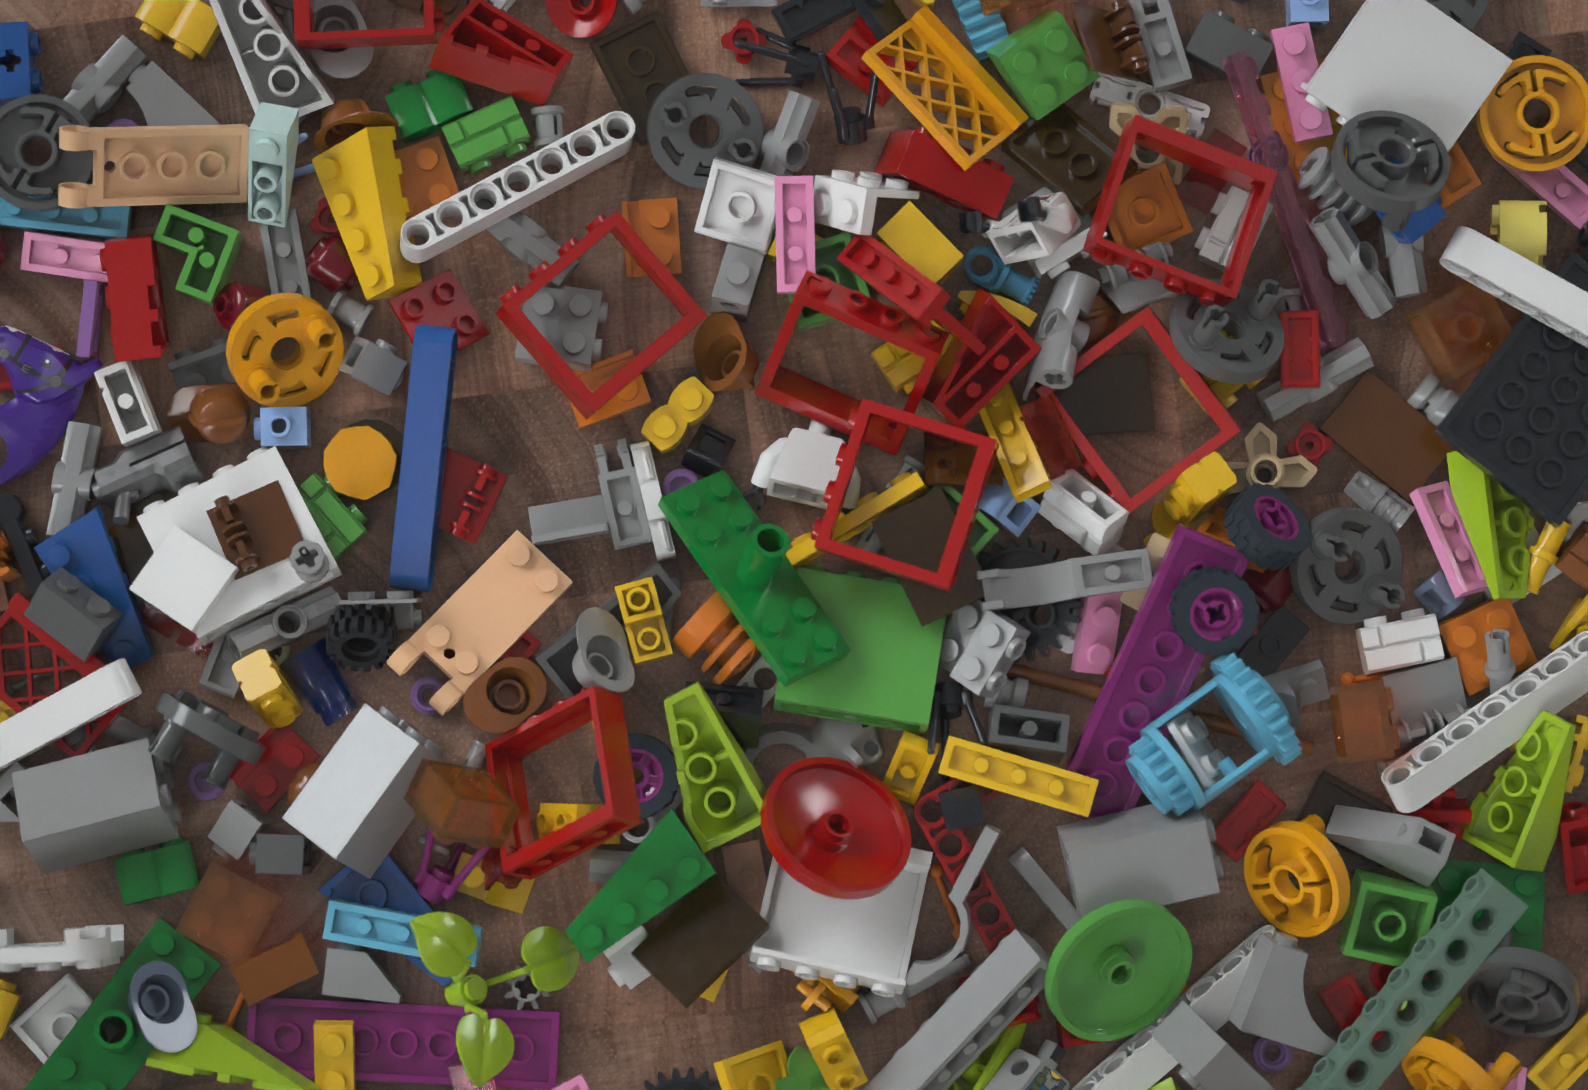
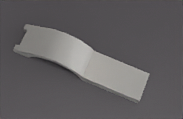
(1065, 580)
(923, 968)

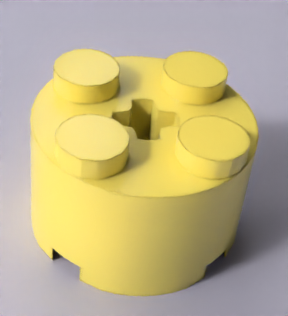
(1521, 227)

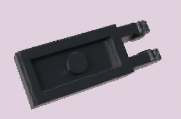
(22, 540)

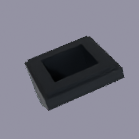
(707, 451)
(961, 808)

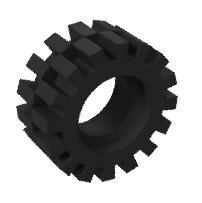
(377, 638)

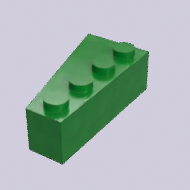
(645, 884)

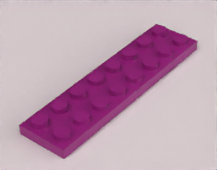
(1147, 675)
(404, 1039)

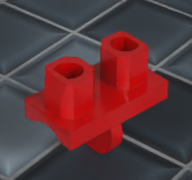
(1448, 811)

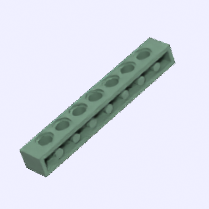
(1424, 998)

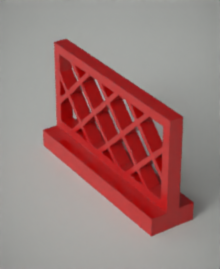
(904, 286)
(16, 611)

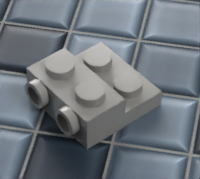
(569, 323)
(981, 648)

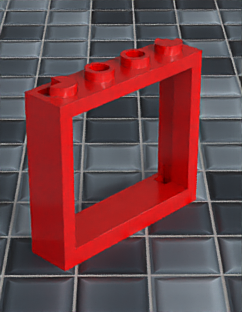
(309, 39)
(1204, 158)
(870, 316)
(546, 356)
(1095, 463)
(965, 516)
(504, 757)

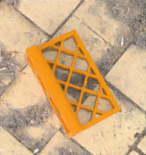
(959, 75)

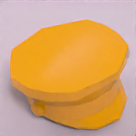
(360, 462)

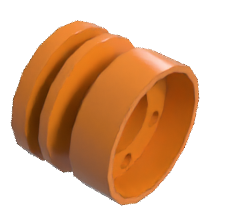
(720, 635)

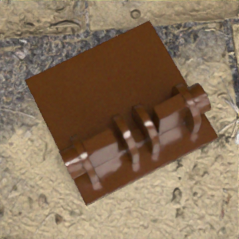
(1111, 39)
(951, 462)
(255, 528)

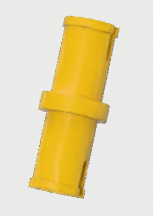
(1544, 554)

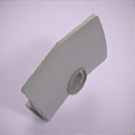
(1061, 332)

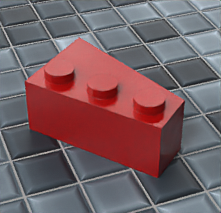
(501, 54)
(929, 167)
(969, 381)

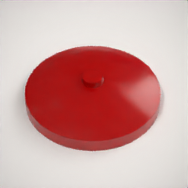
(835, 828)

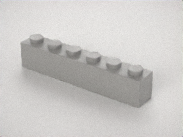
(968, 1018)

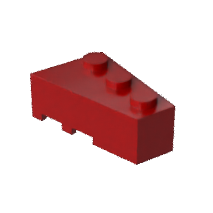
(135, 298)

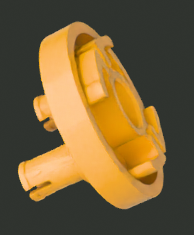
(1503, 120)
(266, 377)
(1314, 862)
(1445, 1066)

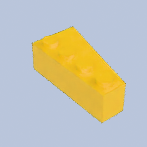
(369, 209)

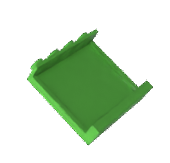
(891, 659)

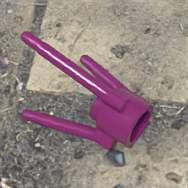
(438, 884)

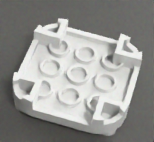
(85, 947)

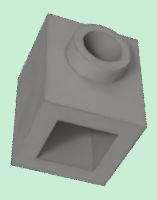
(374, 364)

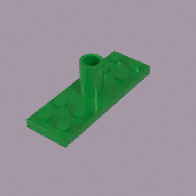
(754, 576)
(84, 1056)

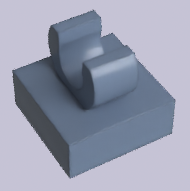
(1437, 595)

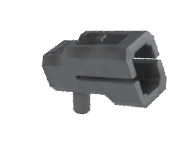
(144, 469)

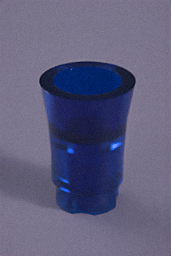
(320, 683)

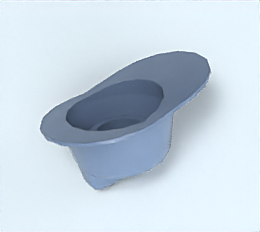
(162, 1007)

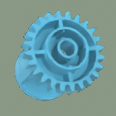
(1252, 710)

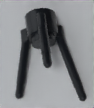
(799, 62)
(849, 121)
(947, 704)

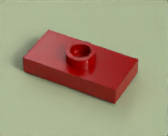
(1301, 350)
(1246, 819)
(1344, 1002)

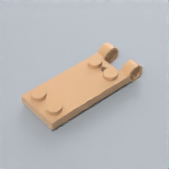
(159, 165)
(484, 617)

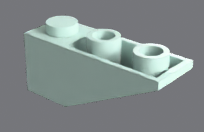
(271, 163)

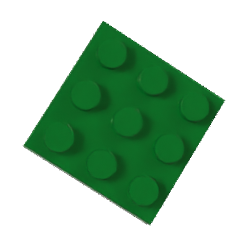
(1524, 884)

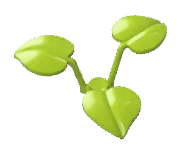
(444, 947)

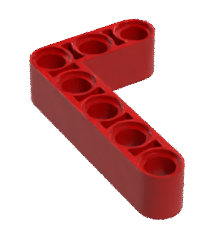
(953, 866)

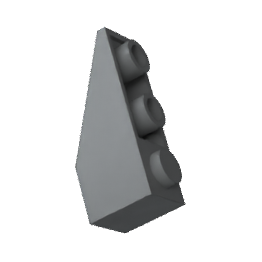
(1393, 840)

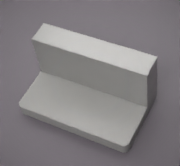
(568, 520)

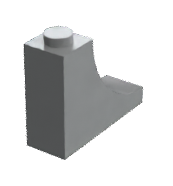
(165, 101)
(1273, 997)

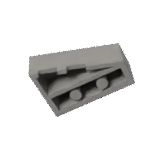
(1204, 1054)

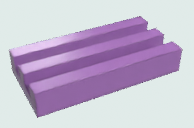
(90, 320)

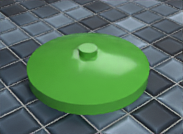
(1118, 970)

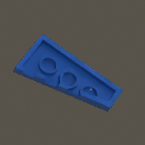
(91, 556)
(387, 888)

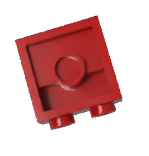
(1573, 846)

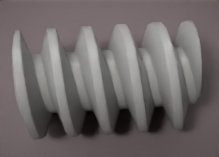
(1318, 173)

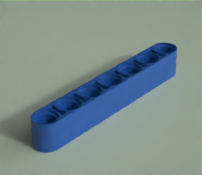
(423, 457)

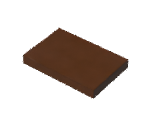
(1386, 435)

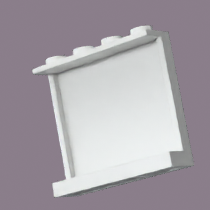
(1409, 63)
(262, 590)
(843, 939)

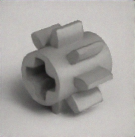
(517, 991)

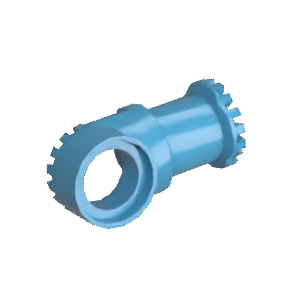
(1001, 277)

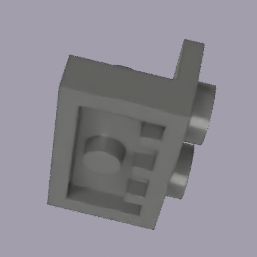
(202, 367)

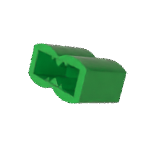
(428, 104)
(157, 872)

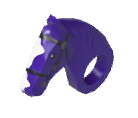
(46, 398)

